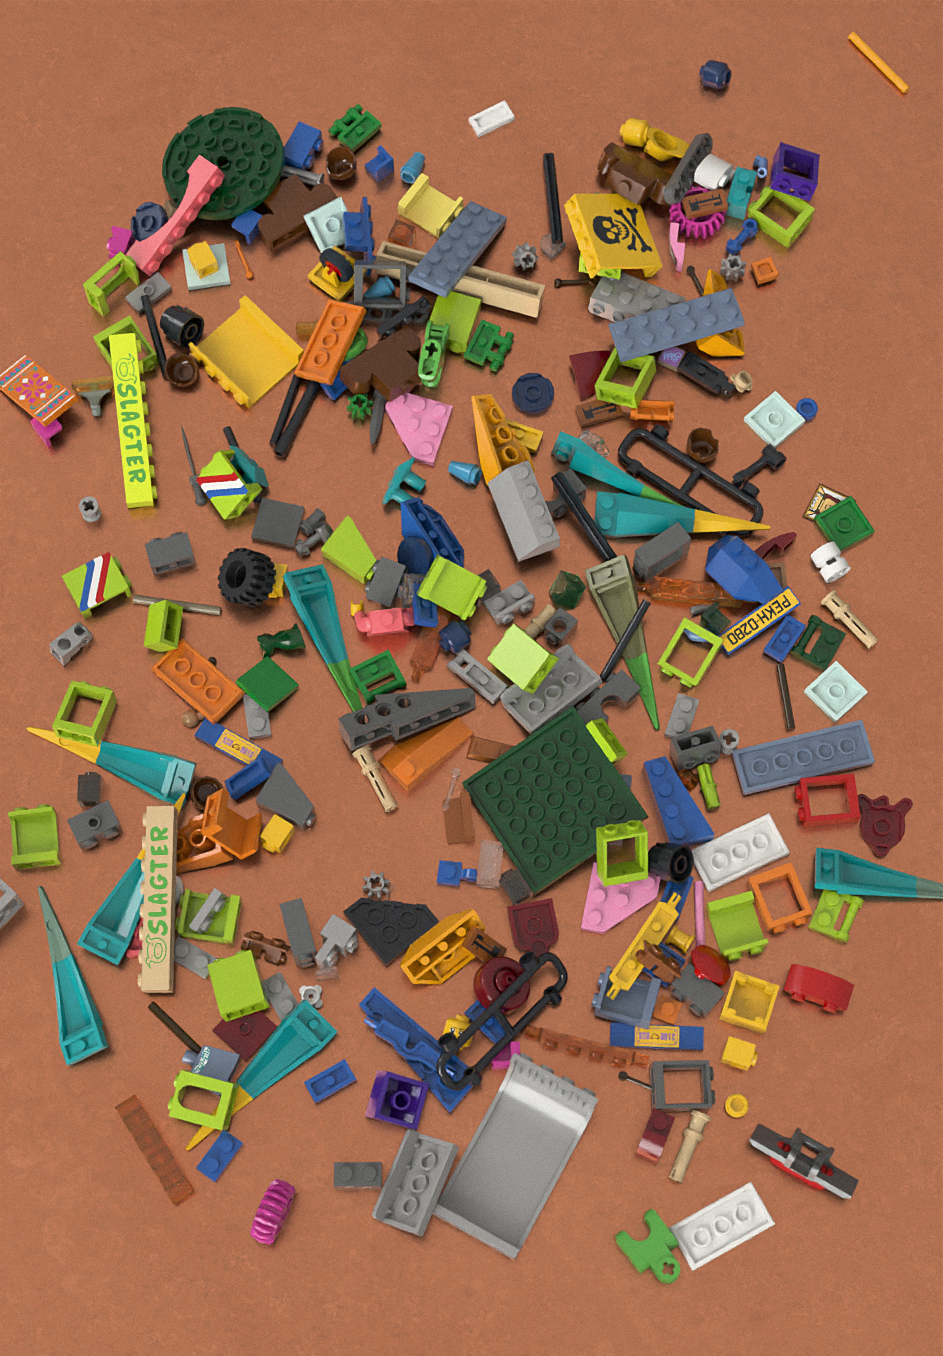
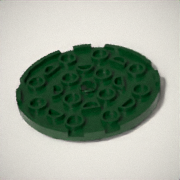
(233, 135)

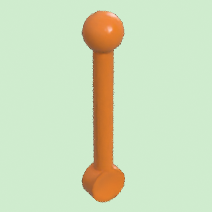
(249, 274)

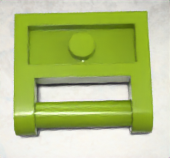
(828, 911)

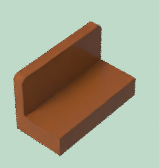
(459, 820)

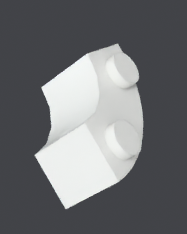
(714, 172)

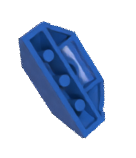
(426, 523)
(741, 571)

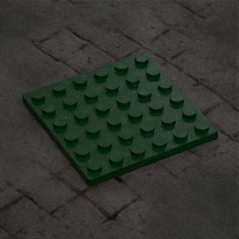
(551, 798)

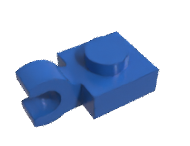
(451, 873)

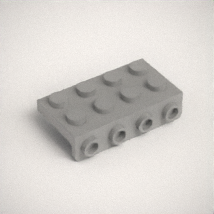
(629, 298)
(560, 690)
(414, 1182)

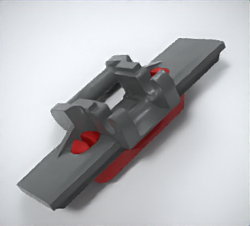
(788, 1156)

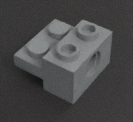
(337, 938)

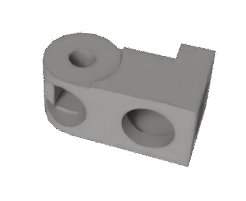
(70, 642)

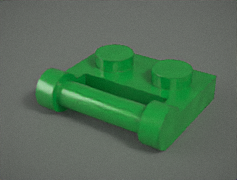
(375, 670)

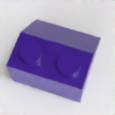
(396, 1099)

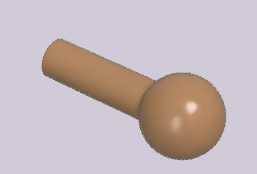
(191, 718)

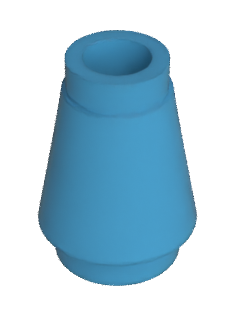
(412, 168)
(381, 288)
(466, 472)

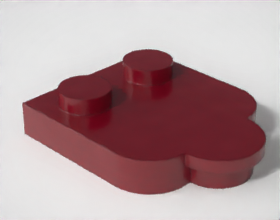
(534, 926)

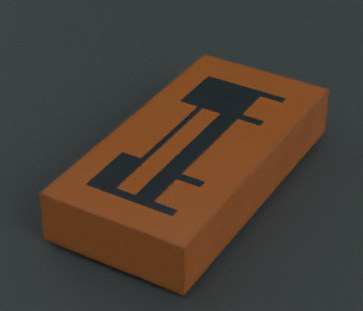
(704, 204)
(597, 412)
(482, 945)

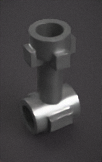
(323, 533)

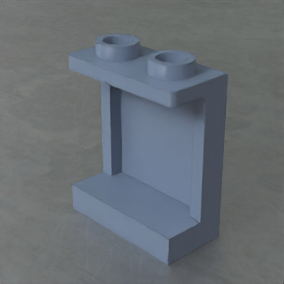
(628, 1007)

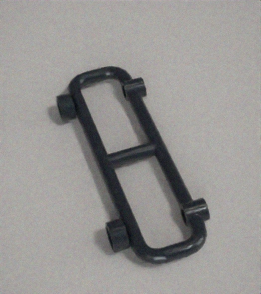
(658, 436)
(451, 1044)

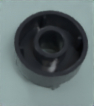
(182, 325)
(670, 861)

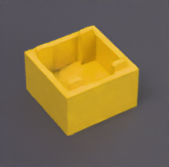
(749, 1002)

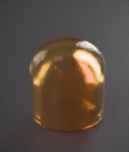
(686, 776)

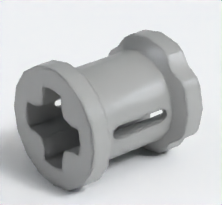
(90, 503)
(733, 736)

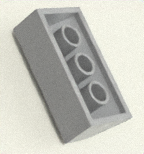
(524, 511)

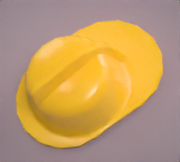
(663, 145)

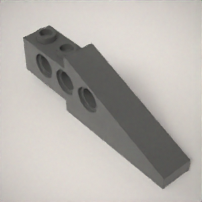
(403, 714)

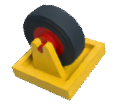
(334, 273)

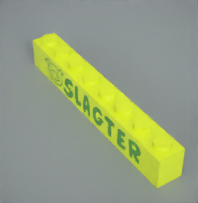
(131, 420)

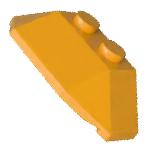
(439, 951)

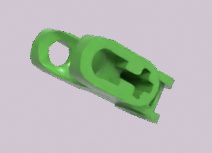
(435, 344)
(653, 1251)

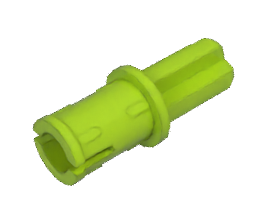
(708, 786)

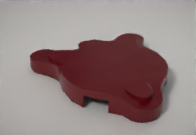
(881, 823)

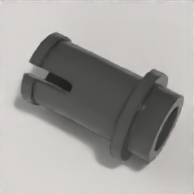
(308, 525)

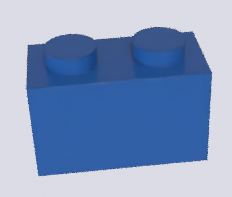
(303, 146)

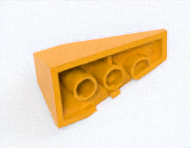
(725, 343)
(495, 439)

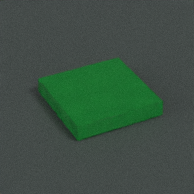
(844, 524)
(267, 684)

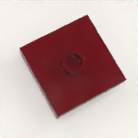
(245, 1033)

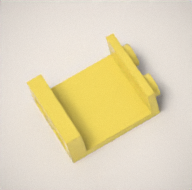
(429, 207)

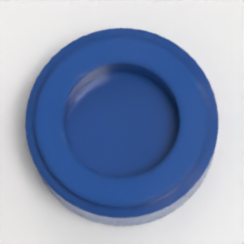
(807, 408)

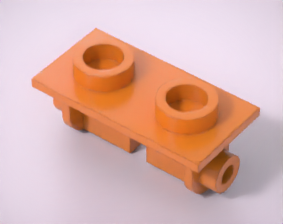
(654, 410)

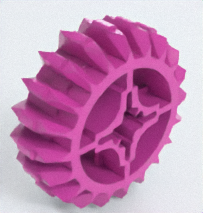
(698, 225)
(272, 1211)

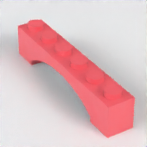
(202, 182)

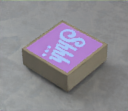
(671, 358)

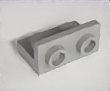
(510, 602)

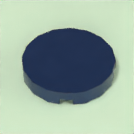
(148, 220)
(532, 393)
(415, 554)

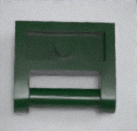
(825, 646)

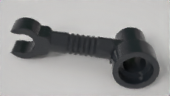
(771, 457)

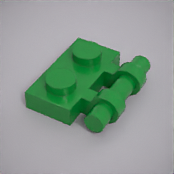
(359, 131)
(482, 343)

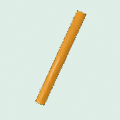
(879, 62)

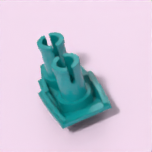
(251, 469)
(400, 474)

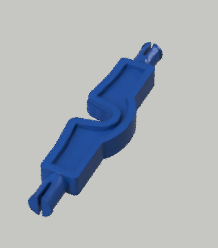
(399, 1038)

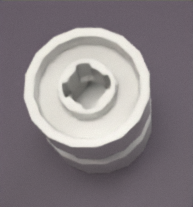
(827, 555)

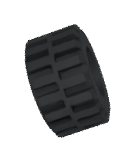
(246, 577)

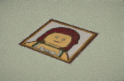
(822, 499)

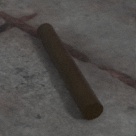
(785, 697)
(174, 1027)

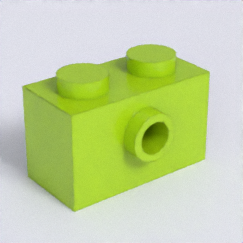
(163, 626)

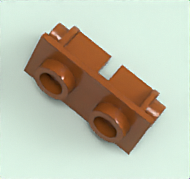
(274, 948)
(666, 967)

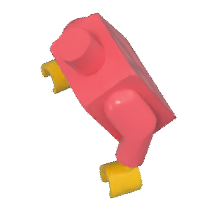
(382, 621)

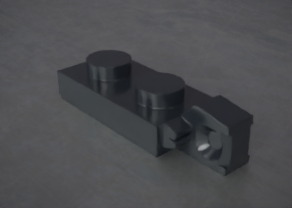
(403, 317)
(706, 374)

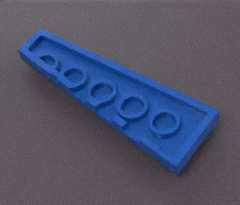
(382, 1008)

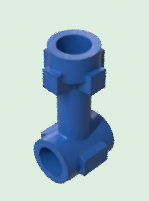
(749, 230)

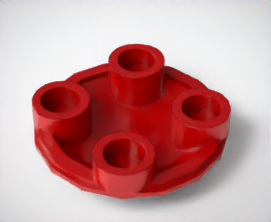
(710, 964)

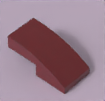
(778, 545)

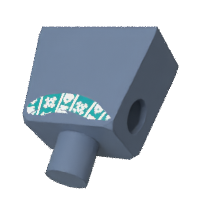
(213, 1063)

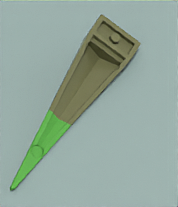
(618, 601)

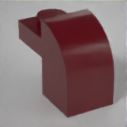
(655, 1136)

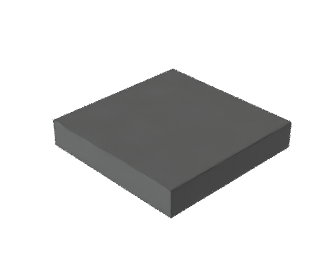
(278, 523)

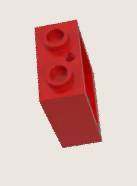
(851, 800)

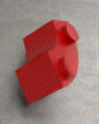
(818, 987)

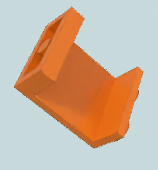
(229, 828)

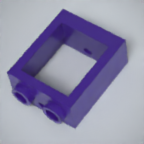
(798, 160)

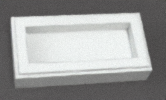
(491, 118)

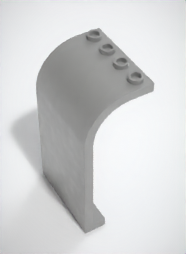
(516, 1156)

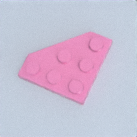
(420, 424)
(617, 902)

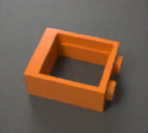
(771, 876)

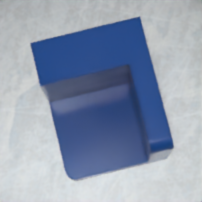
(381, 165)
(247, 225)

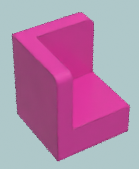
(46, 432)
(503, 1059)

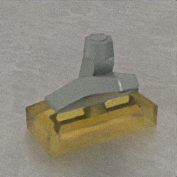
(94, 390)

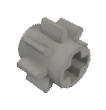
(522, 257)
(729, 271)
(378, 891)

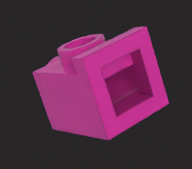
(121, 241)

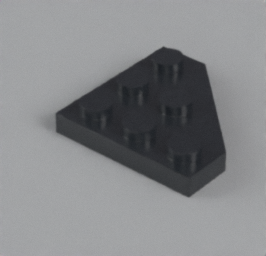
(390, 925)

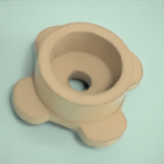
(742, 381)

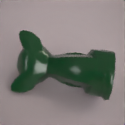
(283, 639)

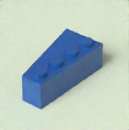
(675, 808)

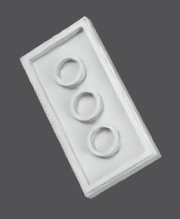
(739, 852)
(721, 1226)

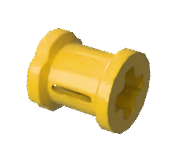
(680, 939)

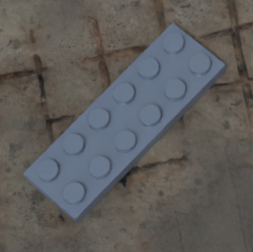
(457, 249)
(676, 325)
(803, 756)

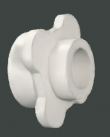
(310, 990)

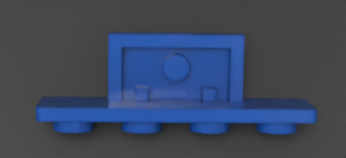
(358, 232)

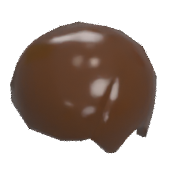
(341, 163)
(181, 369)
(702, 445)
(202, 789)

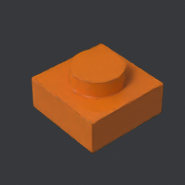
(764, 270)
(667, 1010)

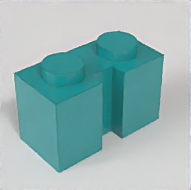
(740, 192)

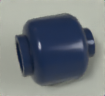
(715, 74)
(454, 637)

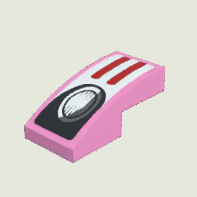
(675, 247)

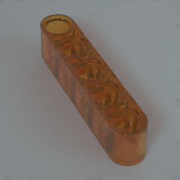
(154, 1149)

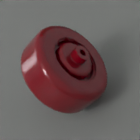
(495, 978)

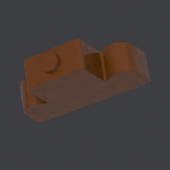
(632, 175)
(286, 210)
(386, 366)

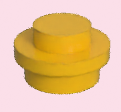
(736, 1105)

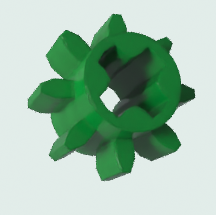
(359, 400)

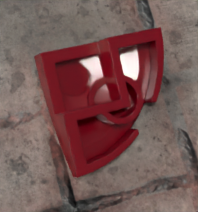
(587, 369)

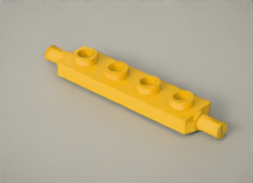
(653, 932)

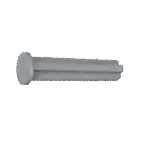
(305, 176)

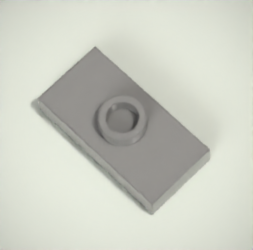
(155, 287)

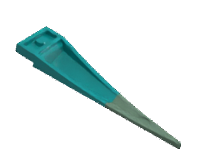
(857, 876)
(77, 1015)

